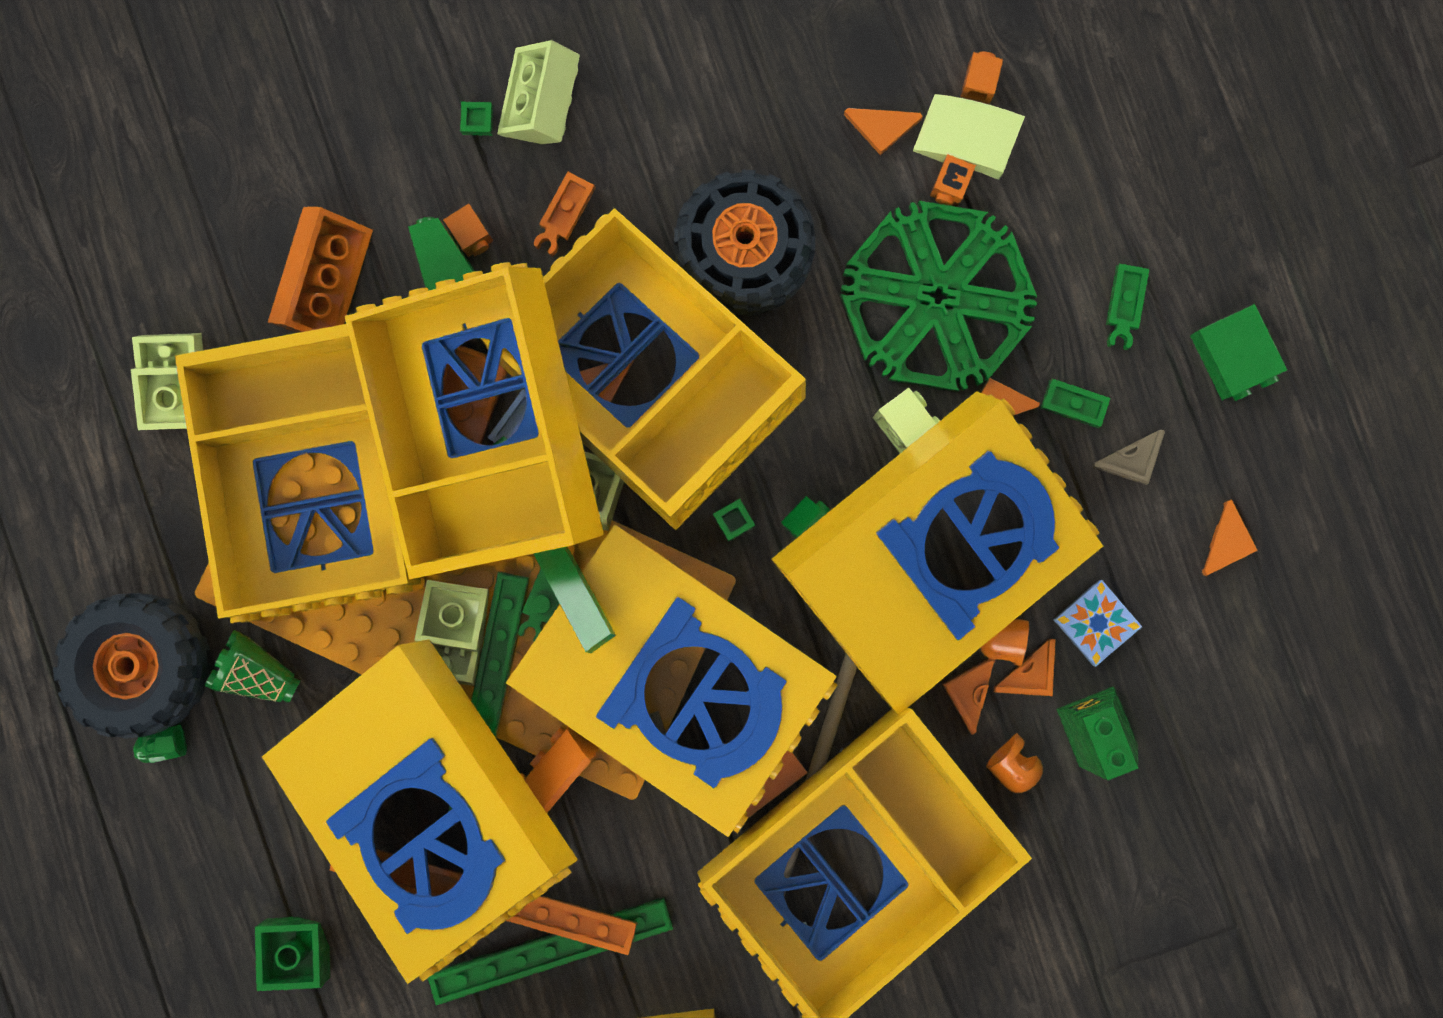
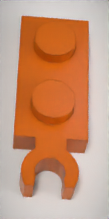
(564, 211)

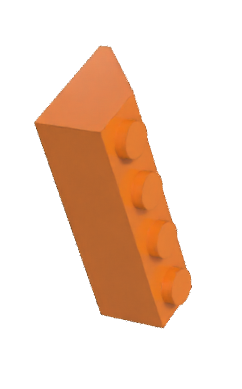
(320, 271)
(559, 767)

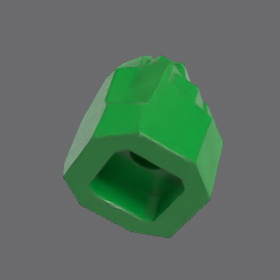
(161, 745)

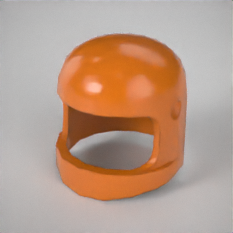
(1009, 643)
(1014, 769)

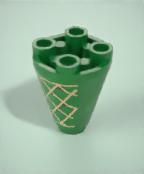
(251, 672)

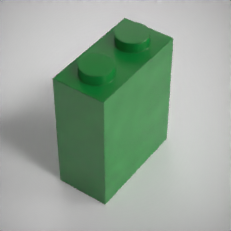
(1239, 353)

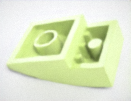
(969, 132)
(157, 381)
(455, 624)

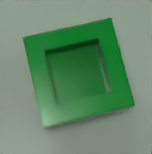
(476, 118)

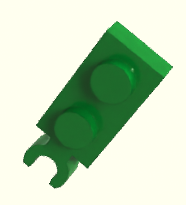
(1126, 302)
(539, 605)

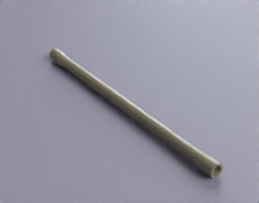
(828, 732)

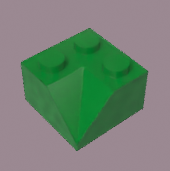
(291, 954)

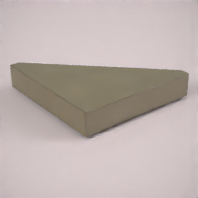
(1135, 460)

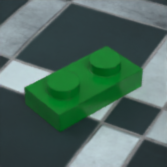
(1075, 403)

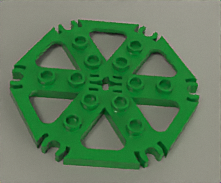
(965, 299)

